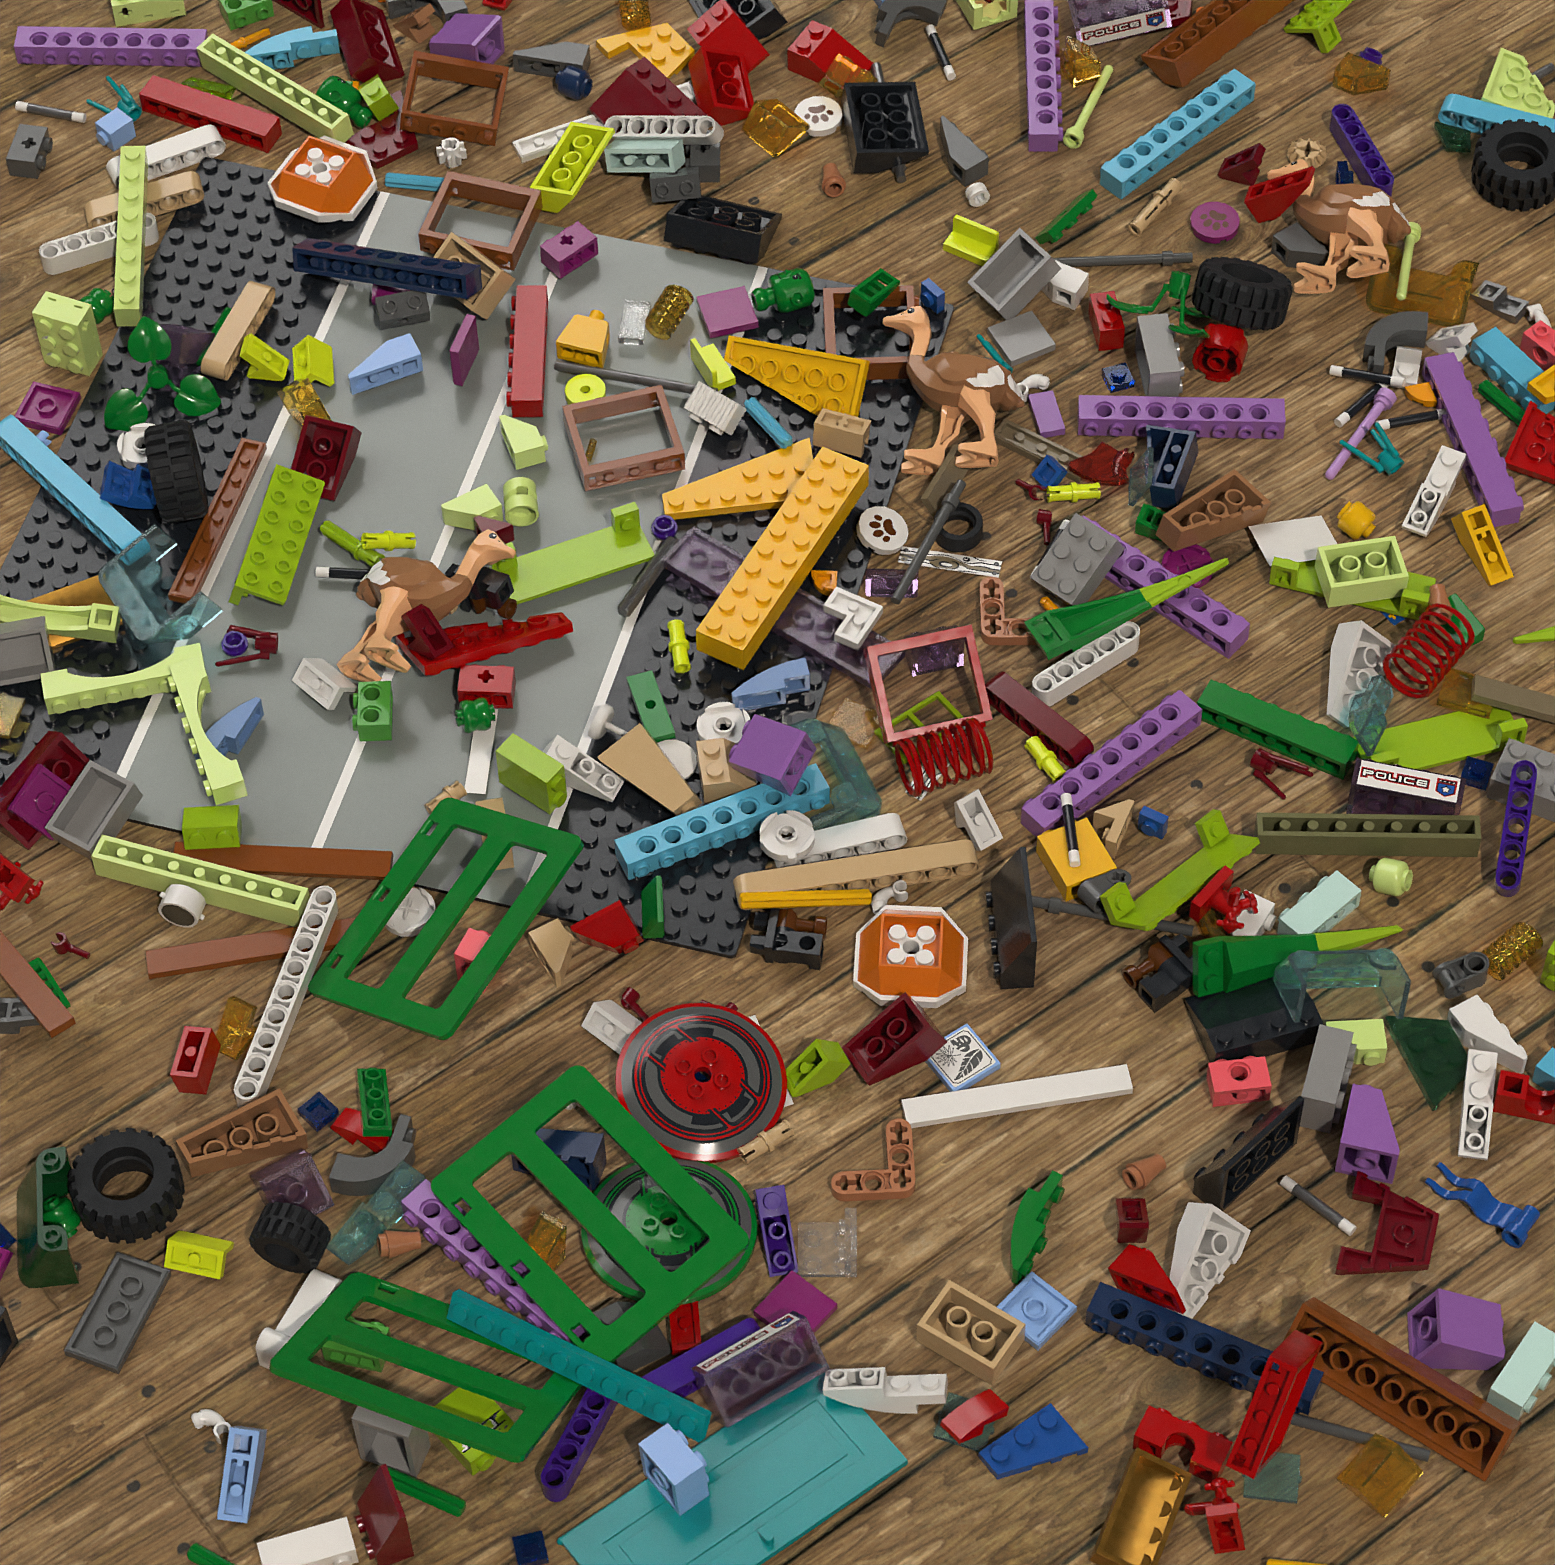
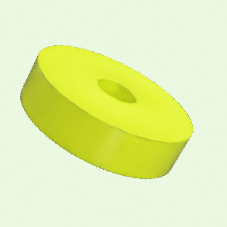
(584, 383)

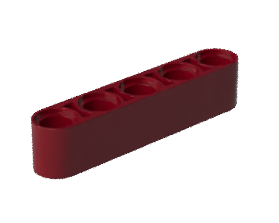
(1038, 719)

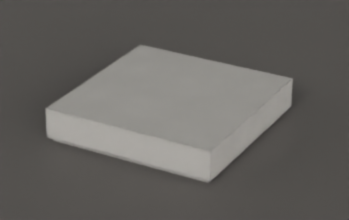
(1021, 338)

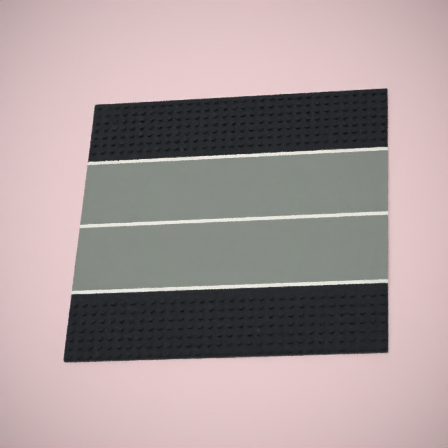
(417, 450)

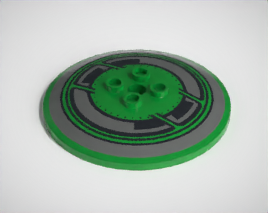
(642, 1207)

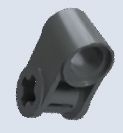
(1094, 887)
(1458, 976)

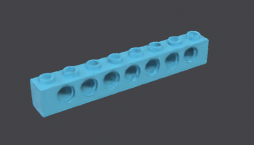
(1177, 133)
(707, 820)

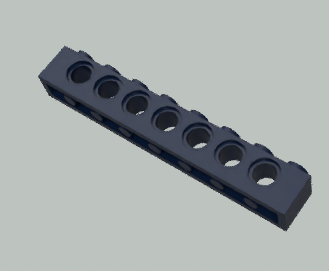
(387, 268)
(1192, 1335)

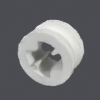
(977, 194)

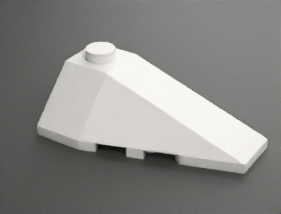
(1354, 660)
(1203, 1251)

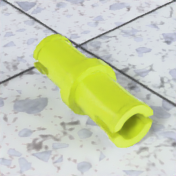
(1073, 492)
(388, 540)
(678, 646)
(1045, 758)

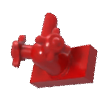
(16, 883)
(1216, 896)
(1221, 1517)

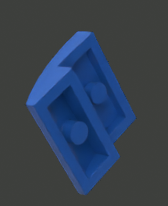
(127, 486)

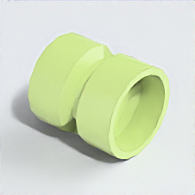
(520, 501)

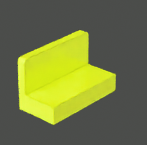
(971, 241)
(313, 361)
(711, 365)
(197, 1254)

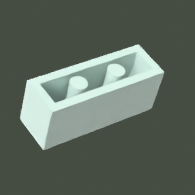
(644, 155)
(1322, 907)
(1525, 1373)

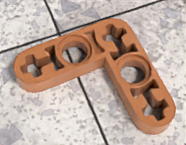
(1003, 625)
(887, 1177)

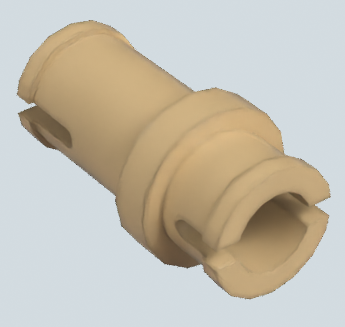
(454, 791)

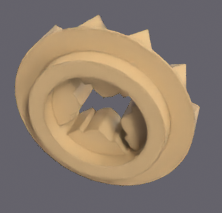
(1316, 156)

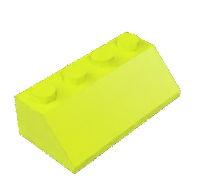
(570, 164)

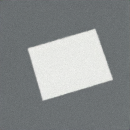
(1292, 538)

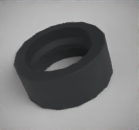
(964, 542)

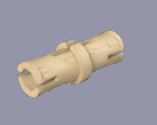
(765, 1142)

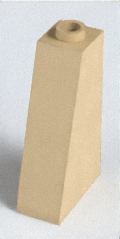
(646, 767)

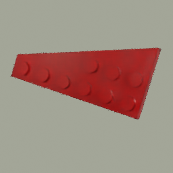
(1534, 446)
(481, 642)

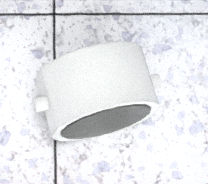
(182, 905)

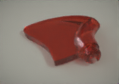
(1104, 465)

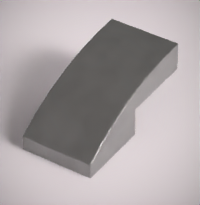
(1497, 301)

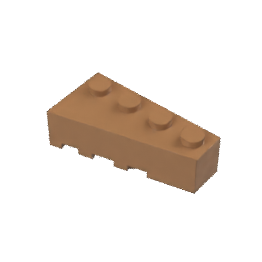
(1213, 512)
(243, 1136)

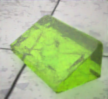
(217, 89)

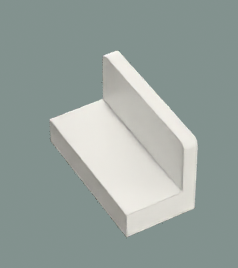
(322, 682)
(610, 1024)

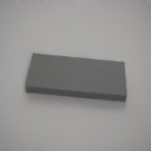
(117, 1313)

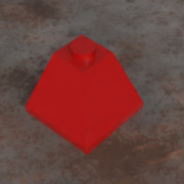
(609, 929)

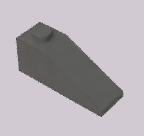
(551, 58)

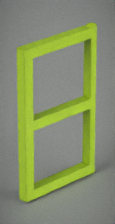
(910, 715)

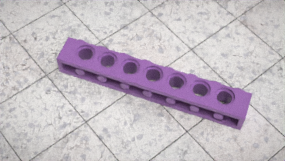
(108, 46)
(1041, 75)
(1206, 415)
(1188, 609)
(1146, 738)
(421, 1204)

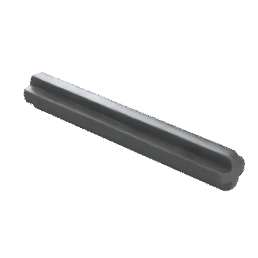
(645, 579)

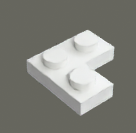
(857, 615)

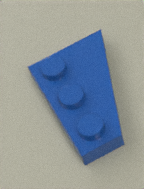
(1033, 1442)

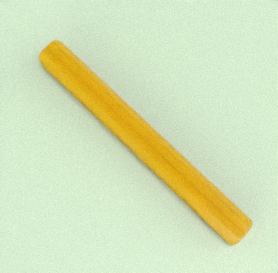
(800, 899)

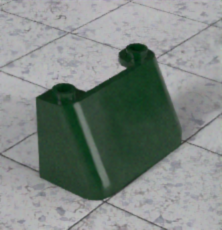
(42, 1249)

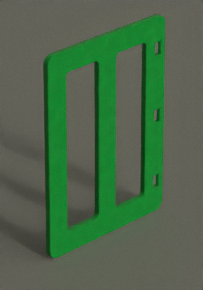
(389, 1000)
(662, 1288)
(330, 1324)

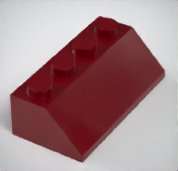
(366, 41)
(56, 755)

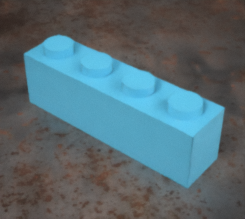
(1507, 366)

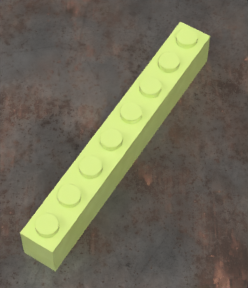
(274, 90)
(131, 235)
(217, 884)

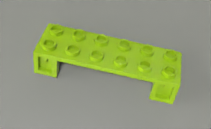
(1319, 19)
(278, 536)
(579, 558)
(1303, 578)
(1446, 739)
(1182, 883)

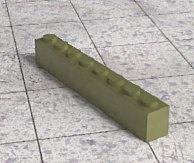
(1368, 834)

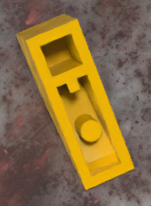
(1482, 544)

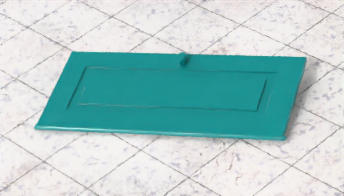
(766, 1488)

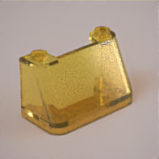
(1440, 295)

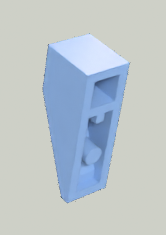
(388, 363)
(241, 1472)

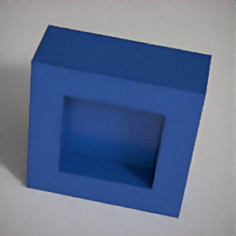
(932, 296)
(1049, 472)
(1152, 822)

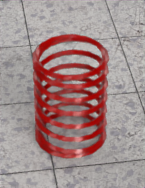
(1438, 640)
(917, 774)

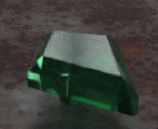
(1453, 138)

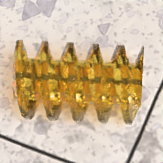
(634, 14)
(668, 311)
(1512, 949)

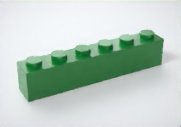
(1278, 729)

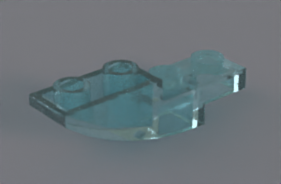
(1367, 713)
(379, 1214)

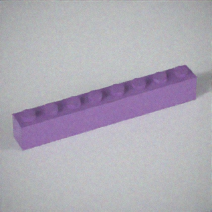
(1471, 436)

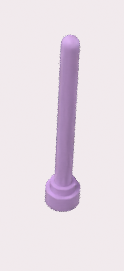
(1383, 401)

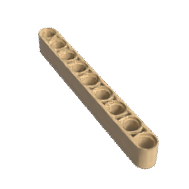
(867, 871)

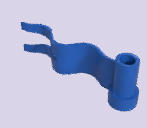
(1488, 1209)

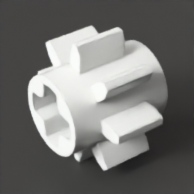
(451, 152)

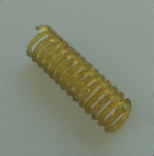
(592, 450)

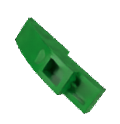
(1030, 1225)

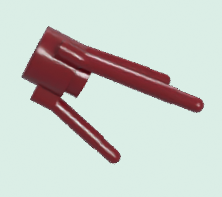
(264, 641)
(1265, 763)

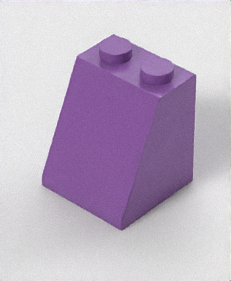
(470, 38)
(772, 753)
(1368, 1137)
(1456, 1332)

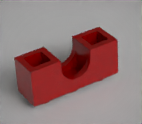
(1518, 1098)
(1162, 1430)

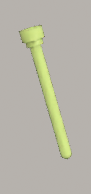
(1074, 135)
(1409, 242)

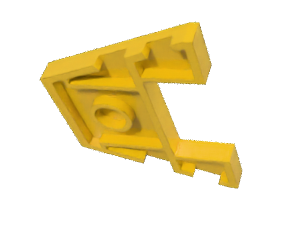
(657, 43)

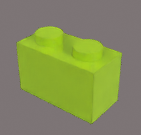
(212, 827)

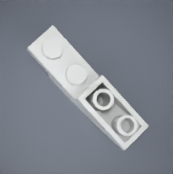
(1434, 491)
(1477, 1104)
(876, 1391)

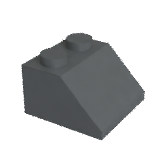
(646, 1350)

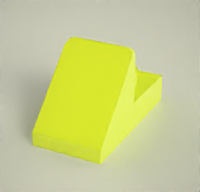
(263, 360)

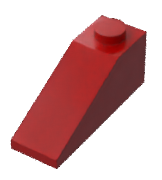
(1273, 197)
(1141, 1275)

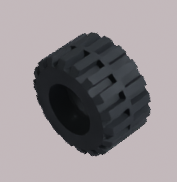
(290, 1237)

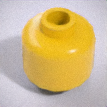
(1356, 520)

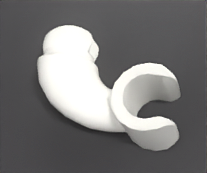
(1536, 313)
(1033, 381)
(882, 896)
(211, 1418)

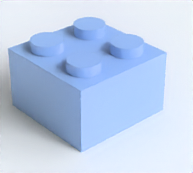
(674, 1468)

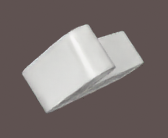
(309, 1298)

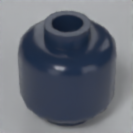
(574, 82)

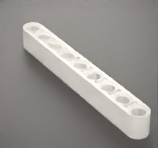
(287, 986)

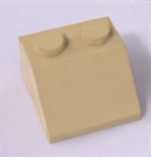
(716, 773)

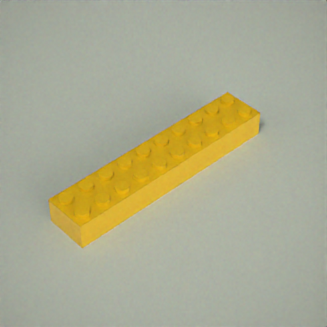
(782, 558)

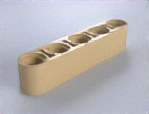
(162, 197)
(242, 320)

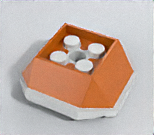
(324, 180)
(928, 976)

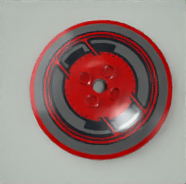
(692, 1116)

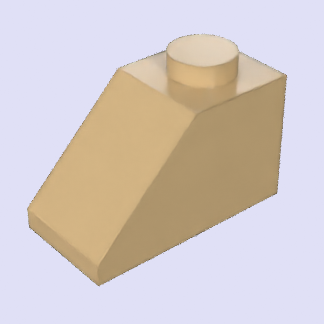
(553, 949)

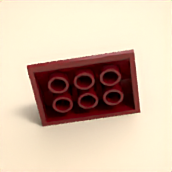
(643, 92)

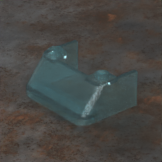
(129, 585)
(856, 795)
(1341, 970)

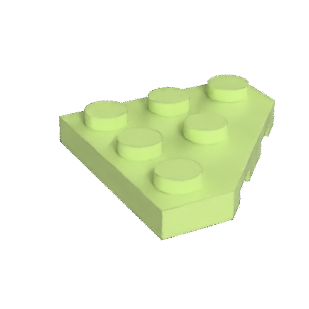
(1516, 87)

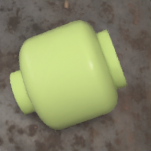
(1391, 876)

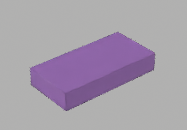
(1046, 414)

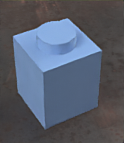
(115, 129)

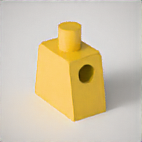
(585, 340)

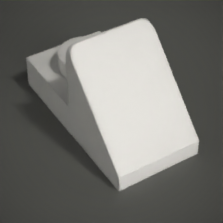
(1453, 339)
(1407, 364)
(977, 819)

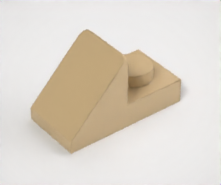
(1114, 822)

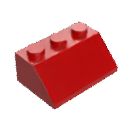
(721, 84)

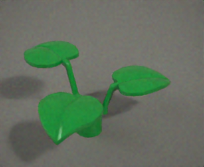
(1177, 289)
(147, 344)

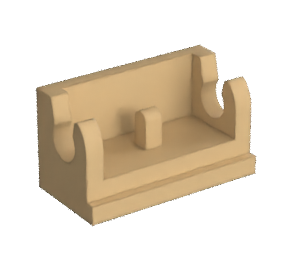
(841, 432)

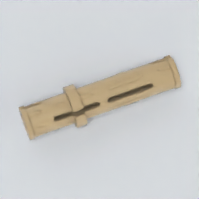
(1160, 201)

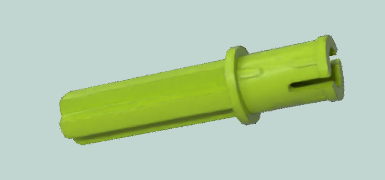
(350, 543)

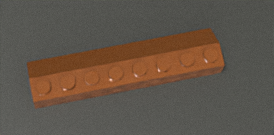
(1207, 37)
(1406, 1391)

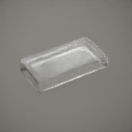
(633, 322)

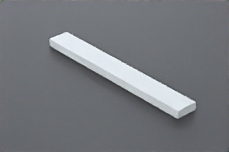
(545, 141)
(1017, 1096)

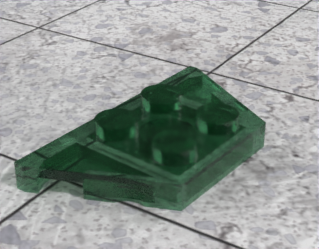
(1431, 1054)

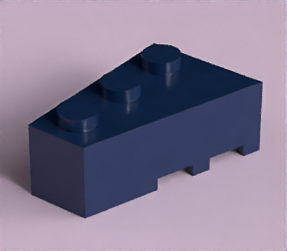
(1173, 461)
(580, 1151)

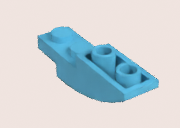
(300, 43)

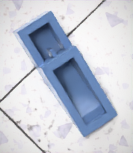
(772, 685)
(235, 727)

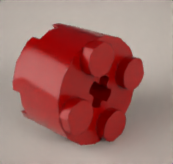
(1222, 353)

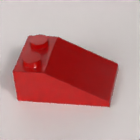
(725, 30)
(816, 50)

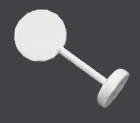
(677, 751)

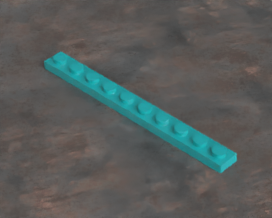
(579, 1365)

